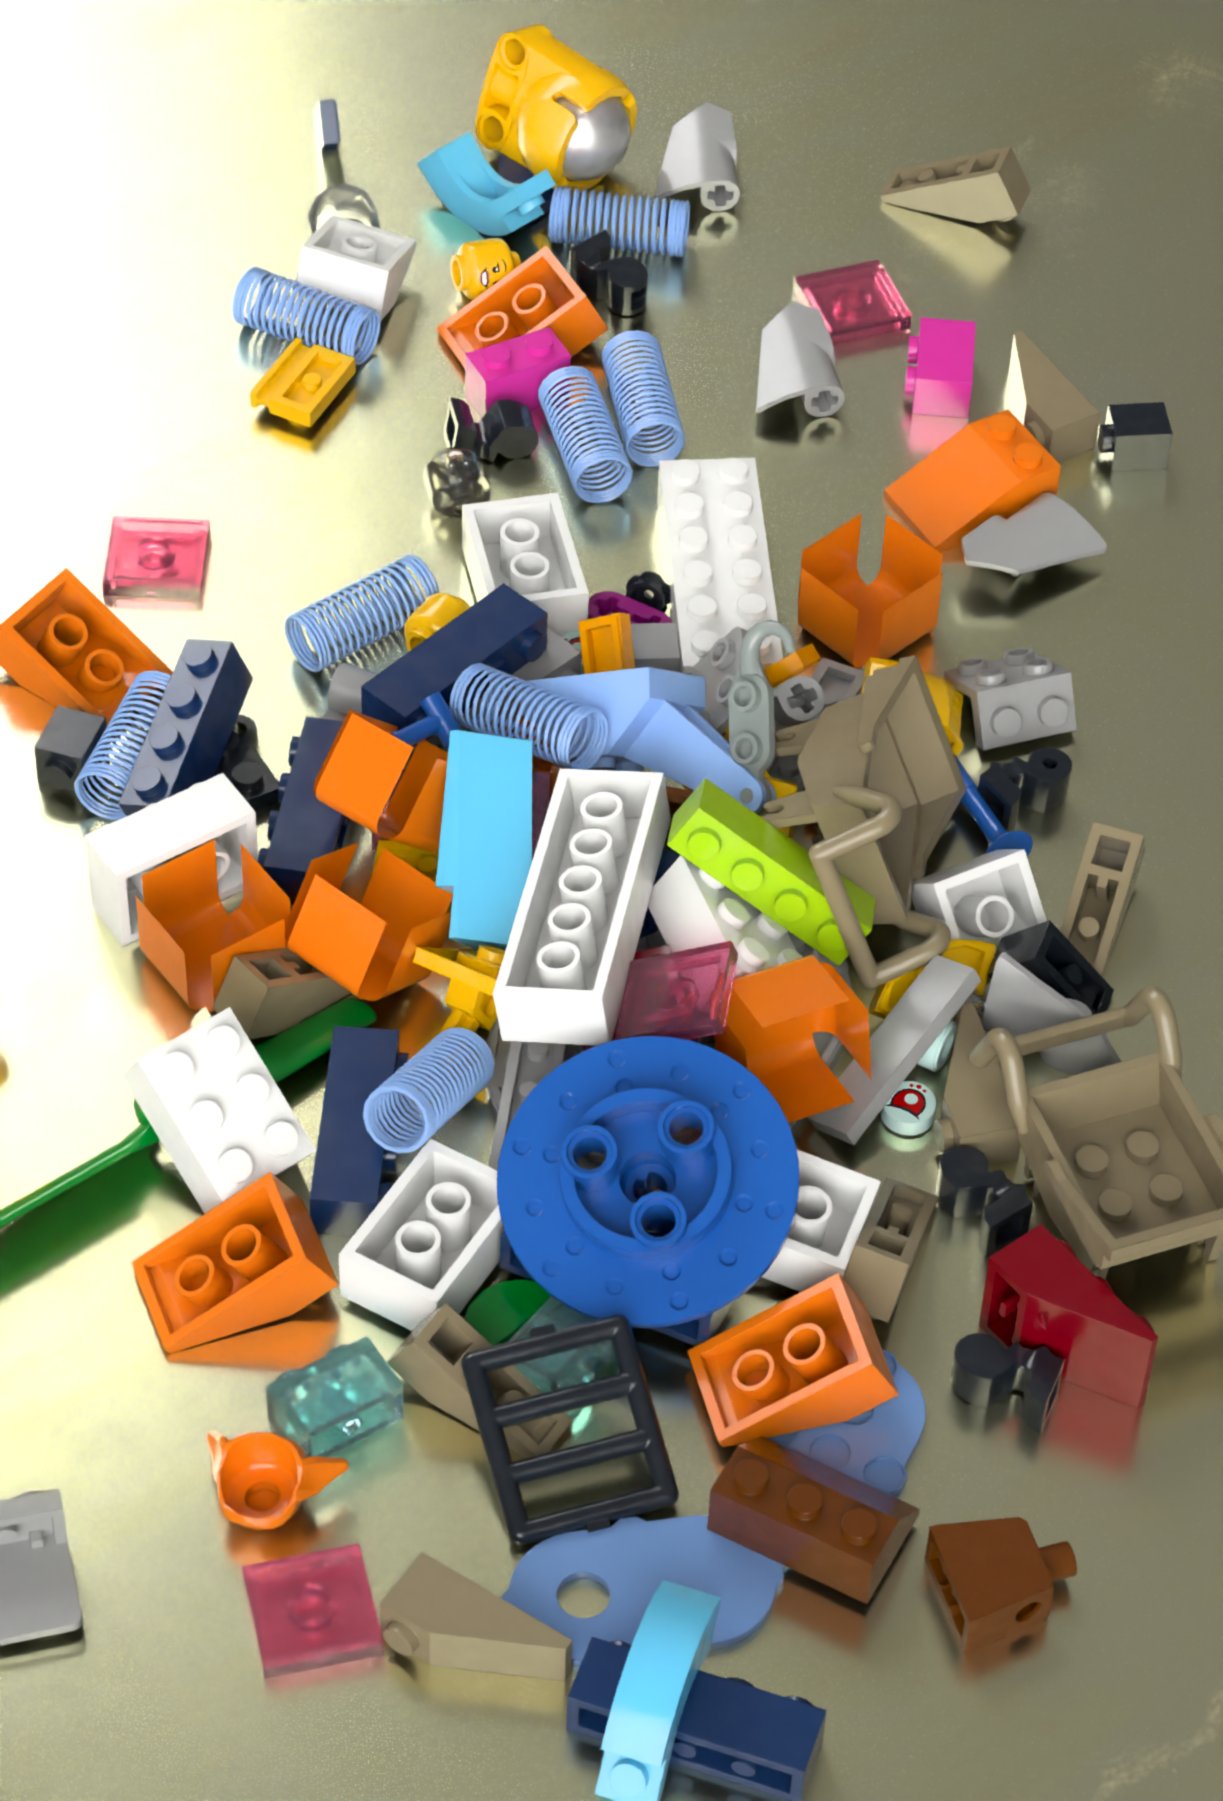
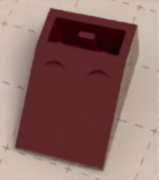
(1049, 1299)

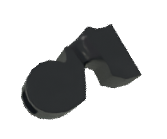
(617, 280)
(503, 429)
(1035, 784)
(971, 1190)
(988, 1372)

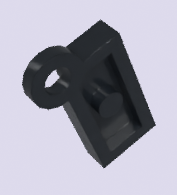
(246, 767)

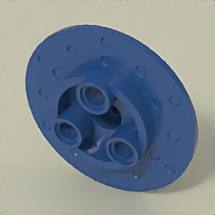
(720, 1201)

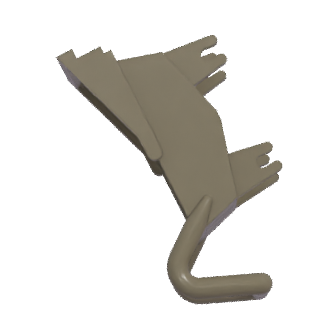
(881, 797)
(1117, 1146)

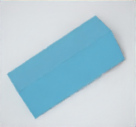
(485, 835)

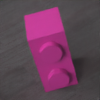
(942, 368)
(514, 370)

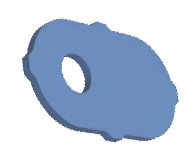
(873, 1444)
(631, 1565)

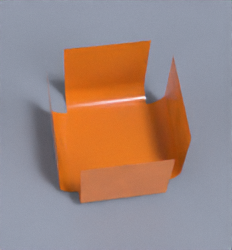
(876, 617)
(364, 771)
(190, 931)
(373, 942)
(774, 1026)

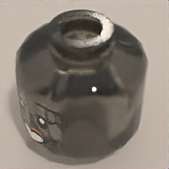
(456, 479)

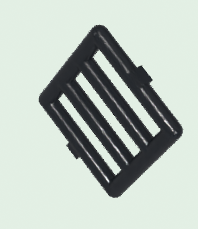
(509, 1475)

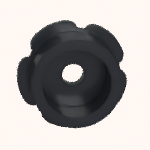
(651, 581)

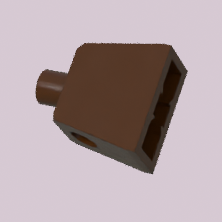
(994, 1577)

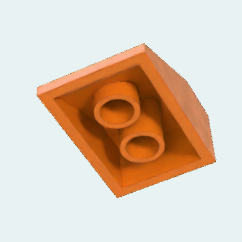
(522, 302)
(972, 476)
(74, 649)
(235, 1267)
(794, 1366)

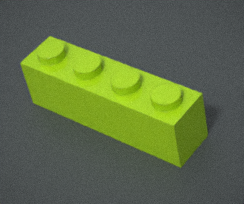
(762, 868)

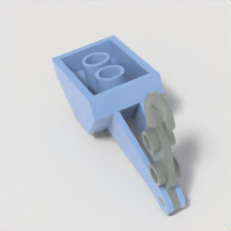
(660, 725)

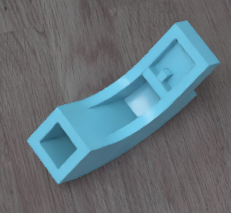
(478, 192)
(654, 1690)

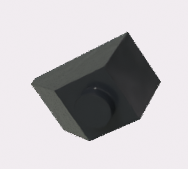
(1056, 963)

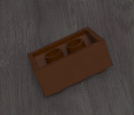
(809, 1517)

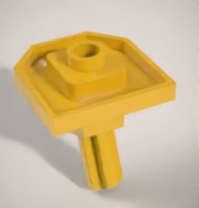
(470, 986)

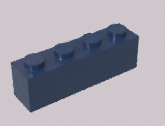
(496, 631)
(189, 723)
(303, 824)
(348, 1162)
(723, 1729)

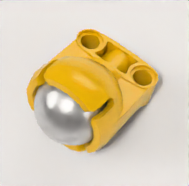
(554, 109)

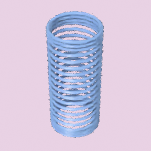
(677, 221)
(265, 292)
(636, 378)
(611, 452)
(400, 596)
(493, 701)
(115, 772)
(412, 1074)

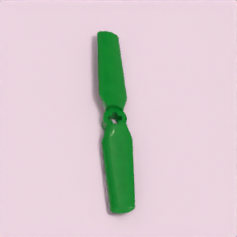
(280, 1054)

